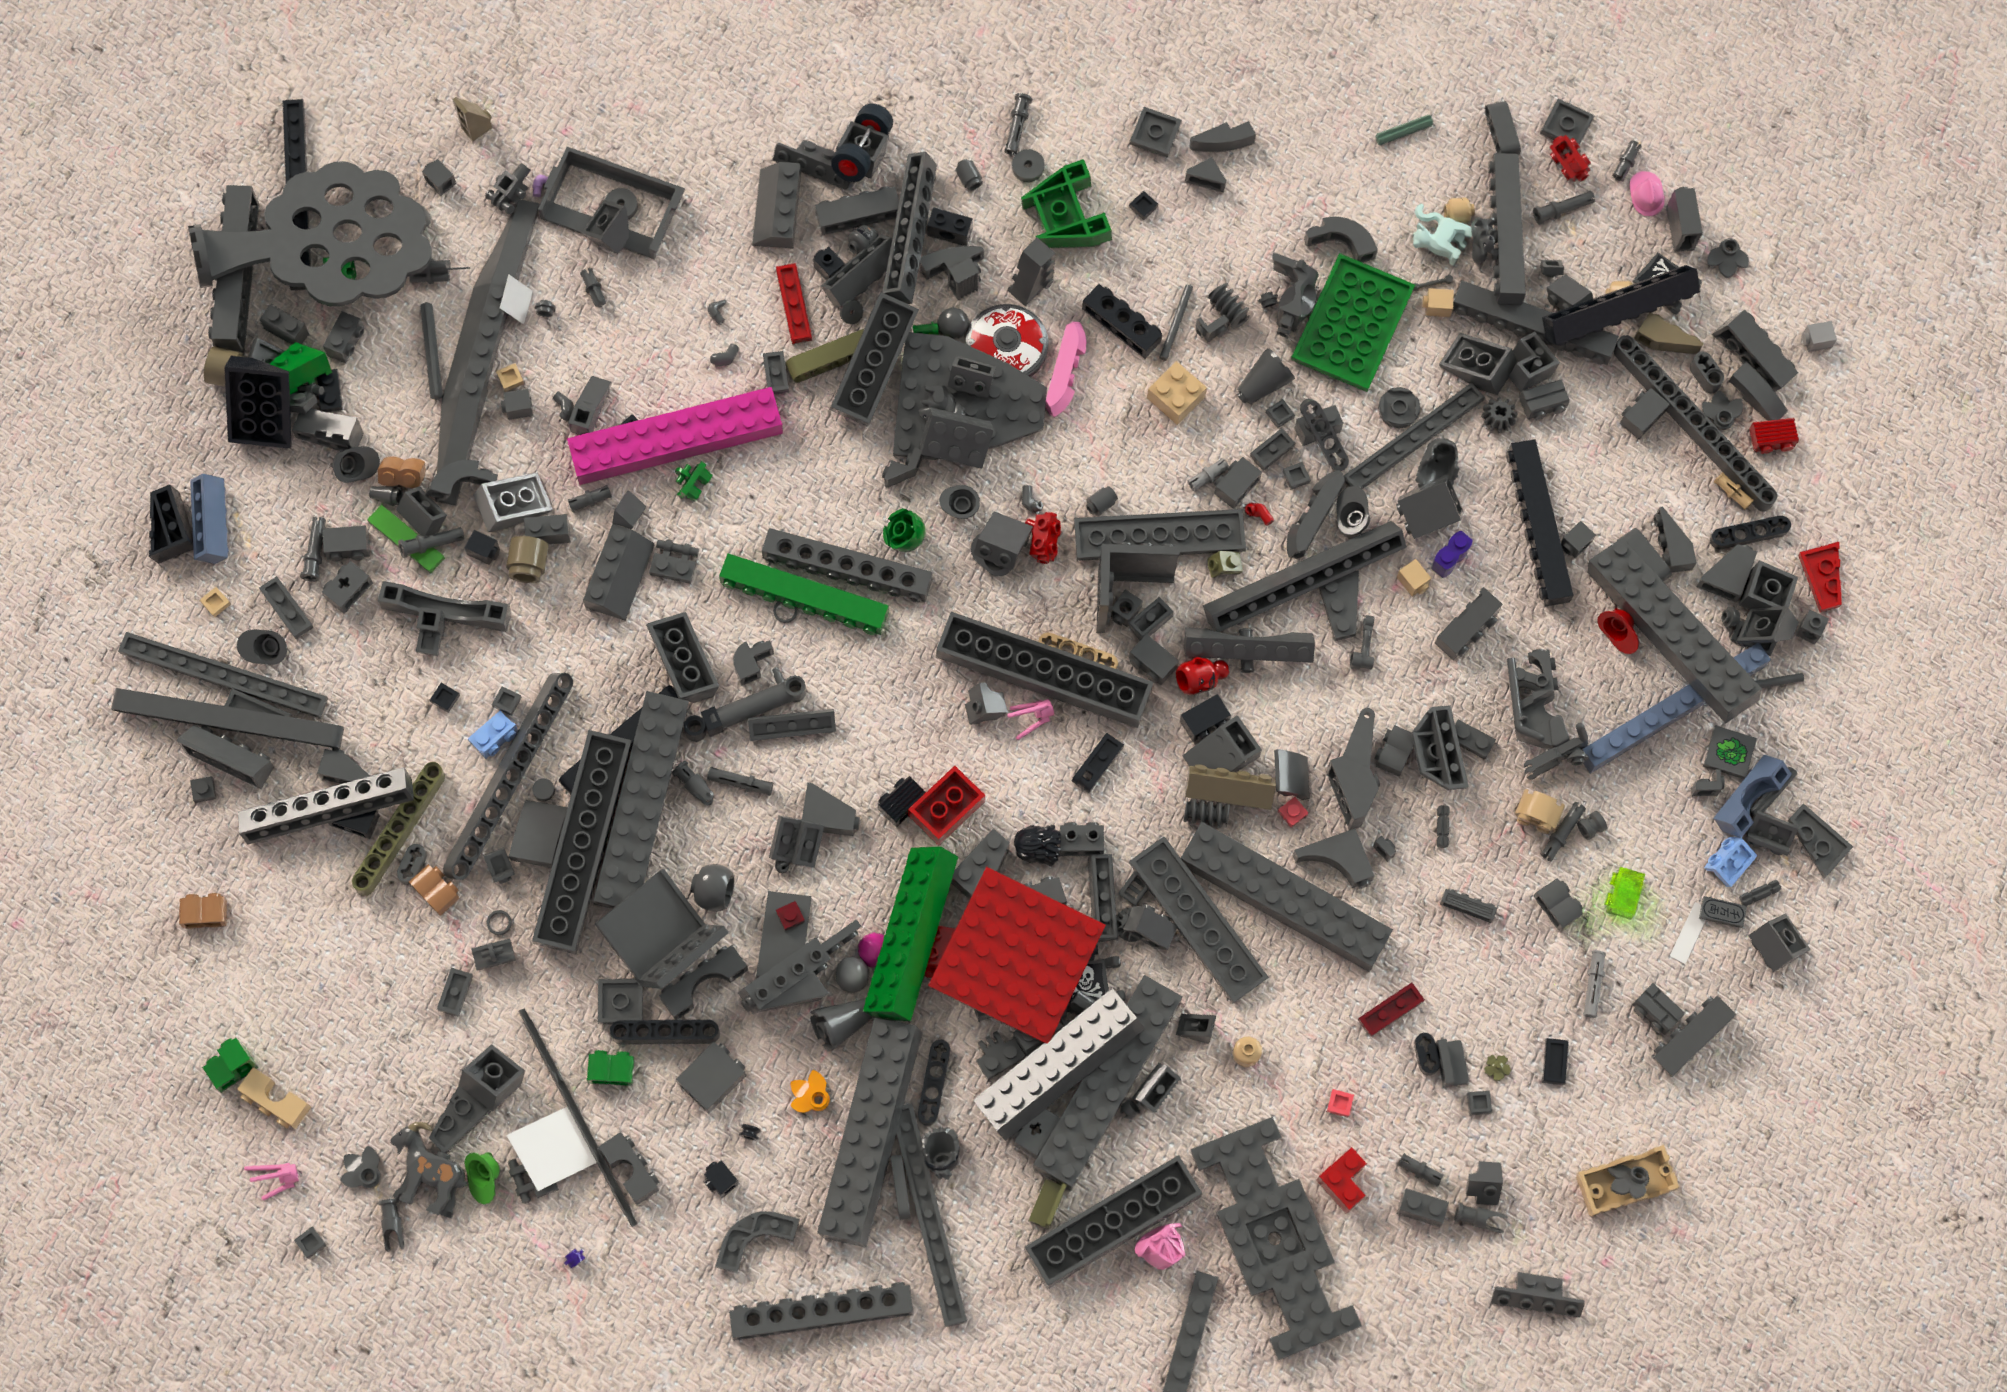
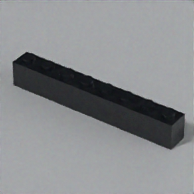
(1621, 305)
(1540, 523)

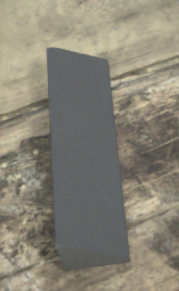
(1103, 894)

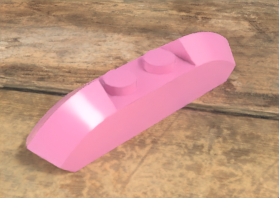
(1072, 346)

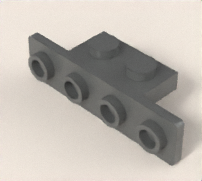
(813, 161)
(1538, 1294)

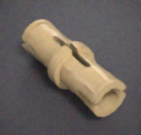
(1733, 491)

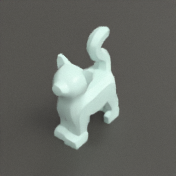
(1446, 233)

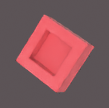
(1293, 812)
(1340, 1103)

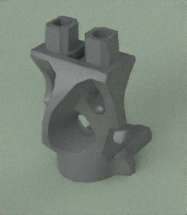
(1298, 299)

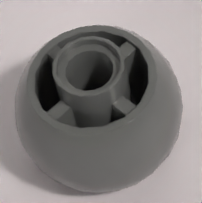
(713, 887)

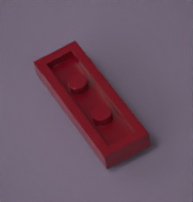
(1391, 1009)

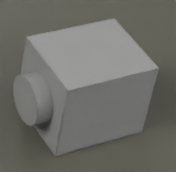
(1819, 336)

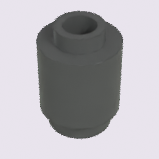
(969, 174)
(1101, 501)

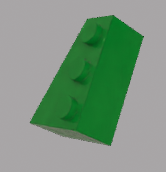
(303, 364)

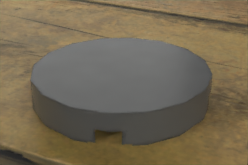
(1399, 407)

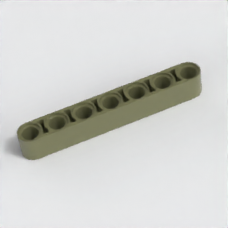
(398, 839)

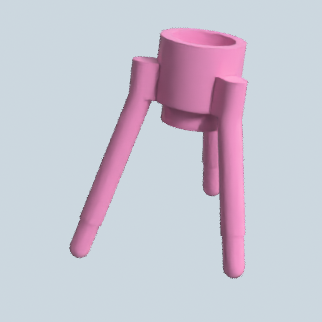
(1041, 710)
(286, 1173)

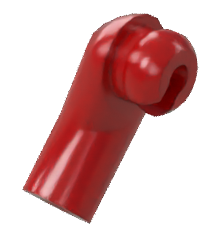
(1259, 510)

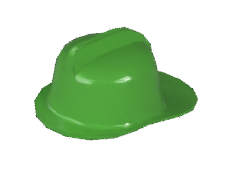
(481, 1174)

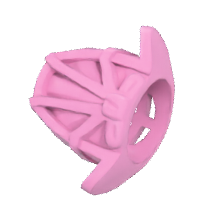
(1161, 1246)

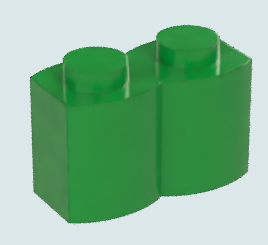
(610, 1069)

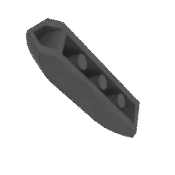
(1302, 534)

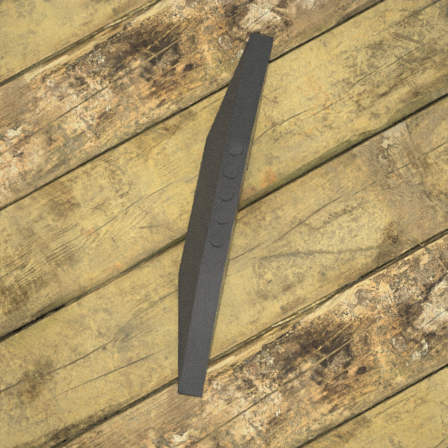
(479, 342)

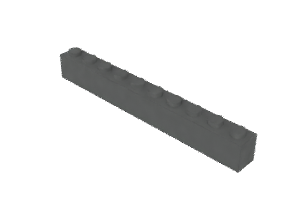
(1304, 576)

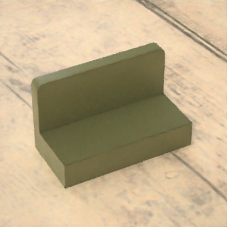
(1047, 1204)

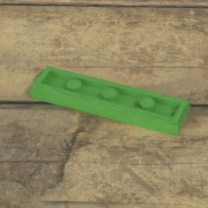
(396, 530)

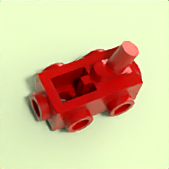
(1574, 165)
(1044, 537)

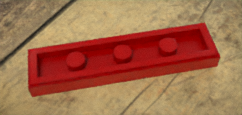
(793, 303)

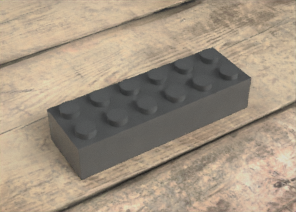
(874, 359)

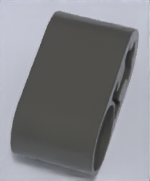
(1705, 367)

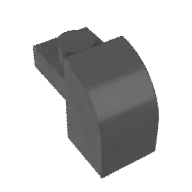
(431, 630)
(746, 658)

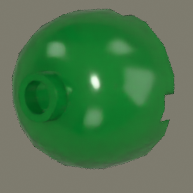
(904, 531)

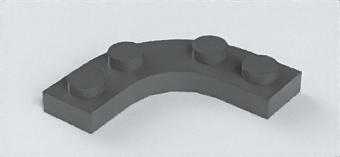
(751, 1227)

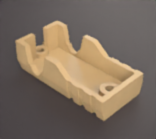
(1601, 1179)

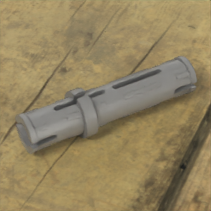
(1598, 958)

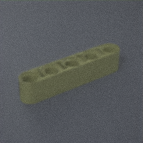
(823, 357)

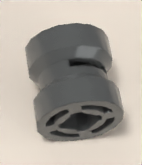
(1592, 825)

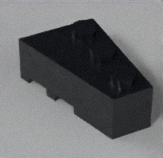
(169, 525)

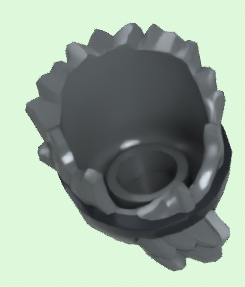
(941, 1151)

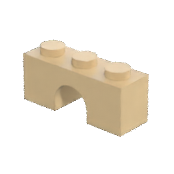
(289, 1110)

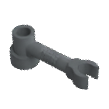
(1363, 660)

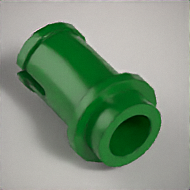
(926, 328)

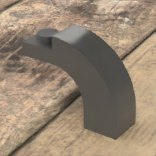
(1345, 231)

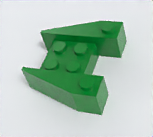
(1061, 212)

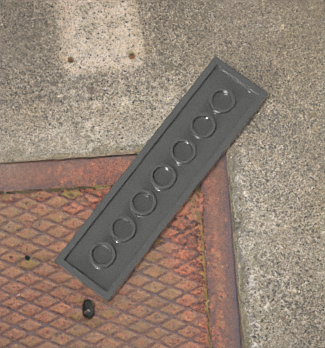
(1191, 531)
(1198, 919)

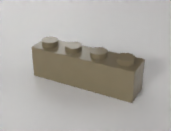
(1230, 787)

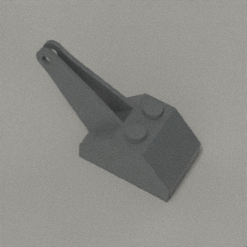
(1351, 773)

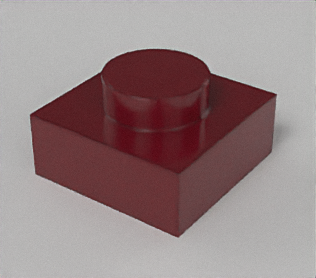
(790, 915)

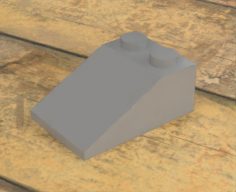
(511, 500)

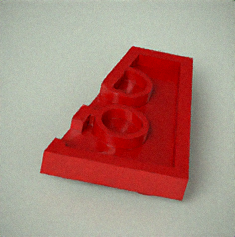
(1823, 575)

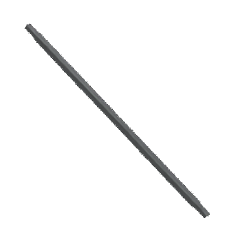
(578, 1117)

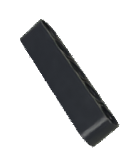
(655, 1026)

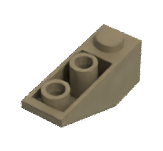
(1663, 336)

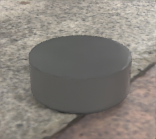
(543, 789)

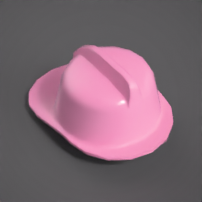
(1647, 193)

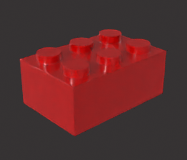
(946, 805)

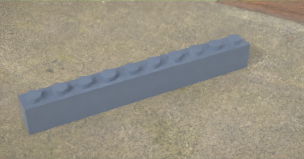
(1661, 716)

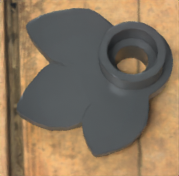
(1728, 260)
(1722, 408)
(359, 1167)
(1629, 1180)

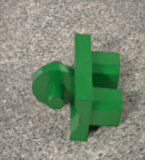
(688, 489)

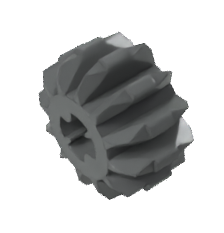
(1501, 409)

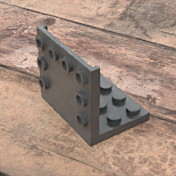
(1131, 564)
(658, 932)

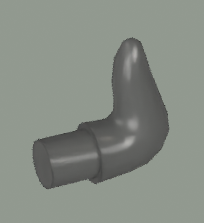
(714, 313)

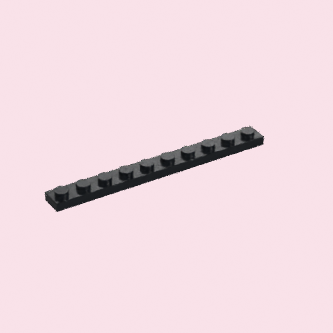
(296, 158)

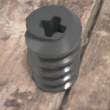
(1228, 306)
(1206, 812)

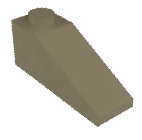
(472, 118)

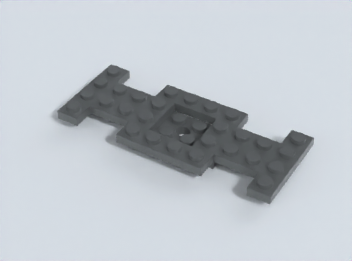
(1282, 1267)

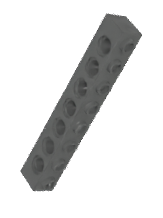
(910, 227)
(859, 561)
(325, 805)
(742, 1330)

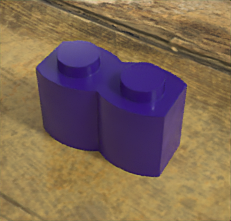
(1451, 554)

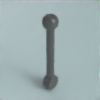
(1448, 279)

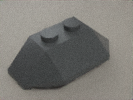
(1439, 749)

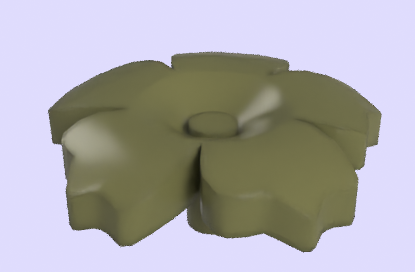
(1497, 1067)

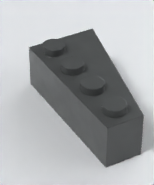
(1756, 349)

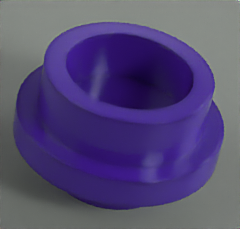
(574, 1257)

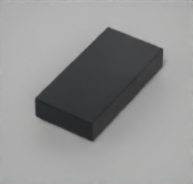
(1555, 1061)

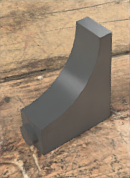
(1343, 853)

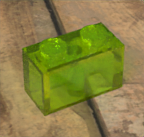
(1624, 892)

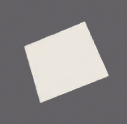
(516, 299)

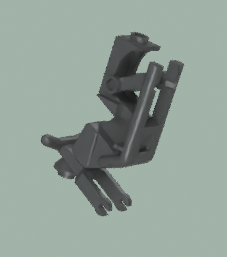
(1533, 722)

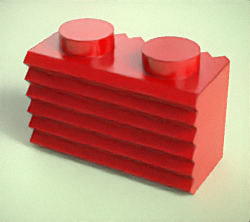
(1774, 435)

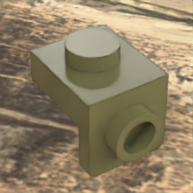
(1224, 563)

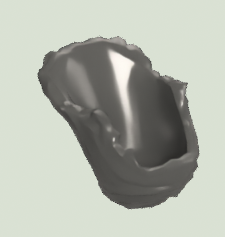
(1438, 460)

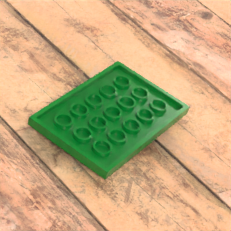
(1353, 322)

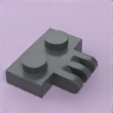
(998, 1055)

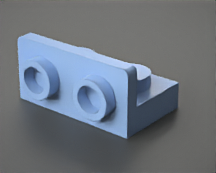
(493, 735)
(1731, 860)

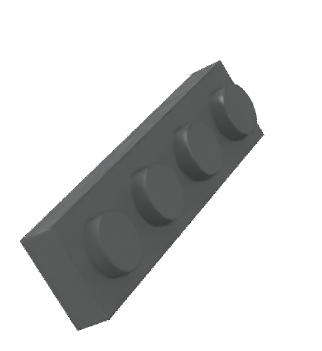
(792, 724)

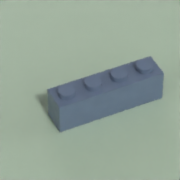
(209, 518)

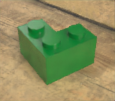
(230, 1066)

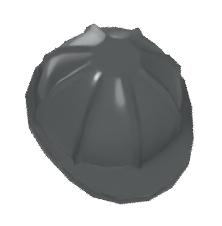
(960, 501)

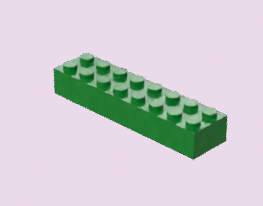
(910, 933)

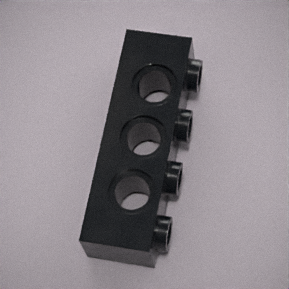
(1125, 331)

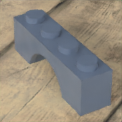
(1766, 776)

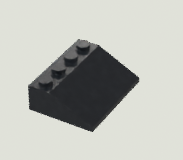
(257, 403)

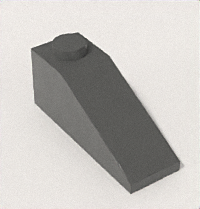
(339, 767)

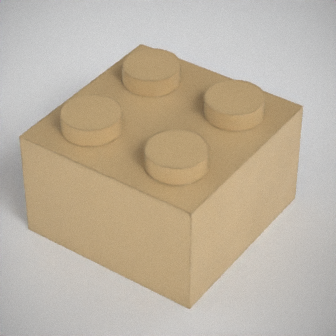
(1176, 393)

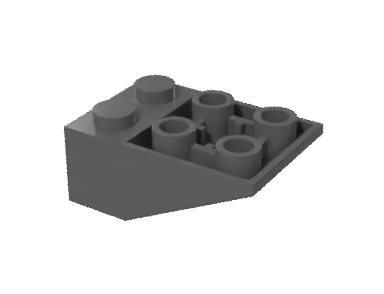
(1226, 747)

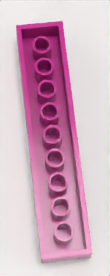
(675, 436)

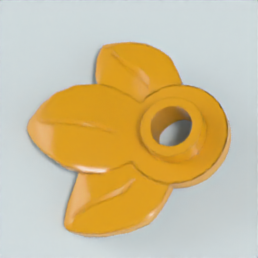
(807, 1091)

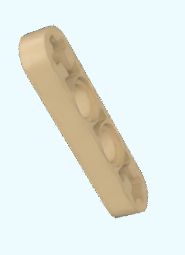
(1079, 649)

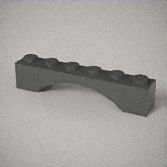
(475, 613)
(1214, 644)

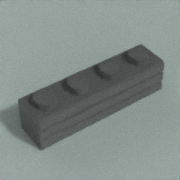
(1468, 905)

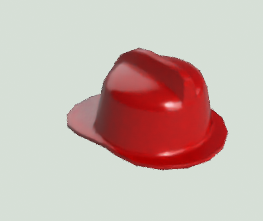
(1618, 628)

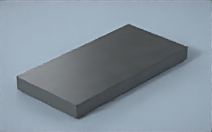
(775, 941)

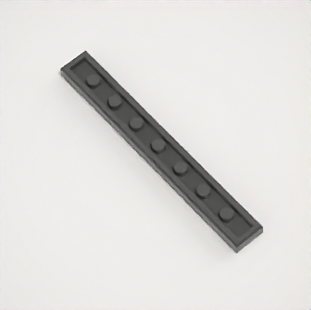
(1414, 437)

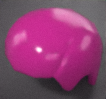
(870, 947)

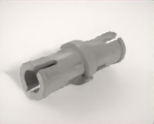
(1208, 474)

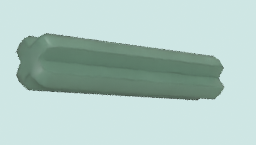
(1404, 129)

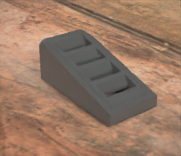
(1129, 897)

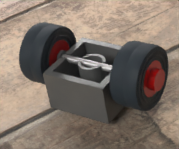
(863, 144)

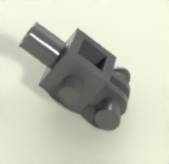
(509, 189)

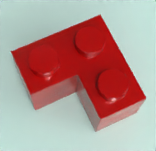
(1338, 1180)

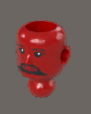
(1200, 675)

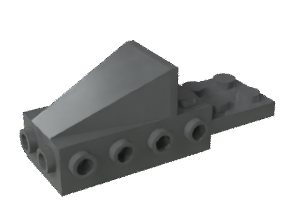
(795, 978)

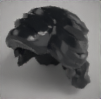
(1038, 844)

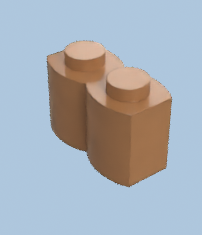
(396, 471)
(435, 889)
(203, 912)

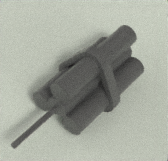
(435, 272)

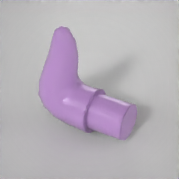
(538, 184)

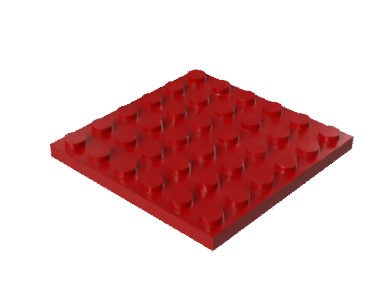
(1017, 955)

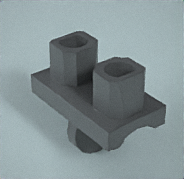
(493, 954)

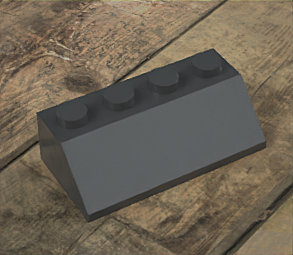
(777, 205)
(618, 572)
(683, 658)
(226, 755)

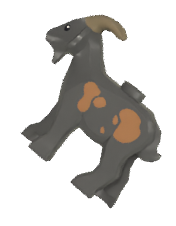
(428, 1168)

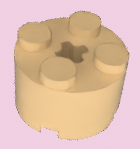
(1539, 810)

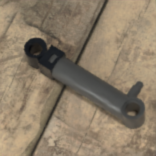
(717, 719)

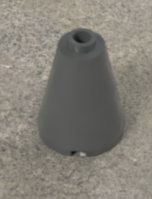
(1264, 378)
(838, 1022)

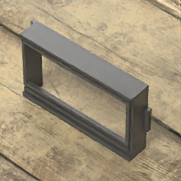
(577, 221)

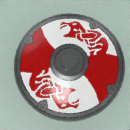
(1011, 336)

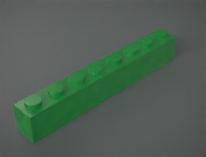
(804, 594)

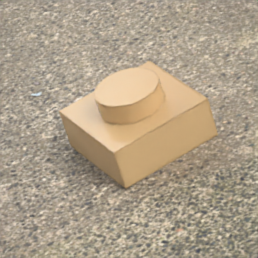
(510, 377)
(215, 602)

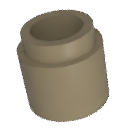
(214, 365)
(527, 559)

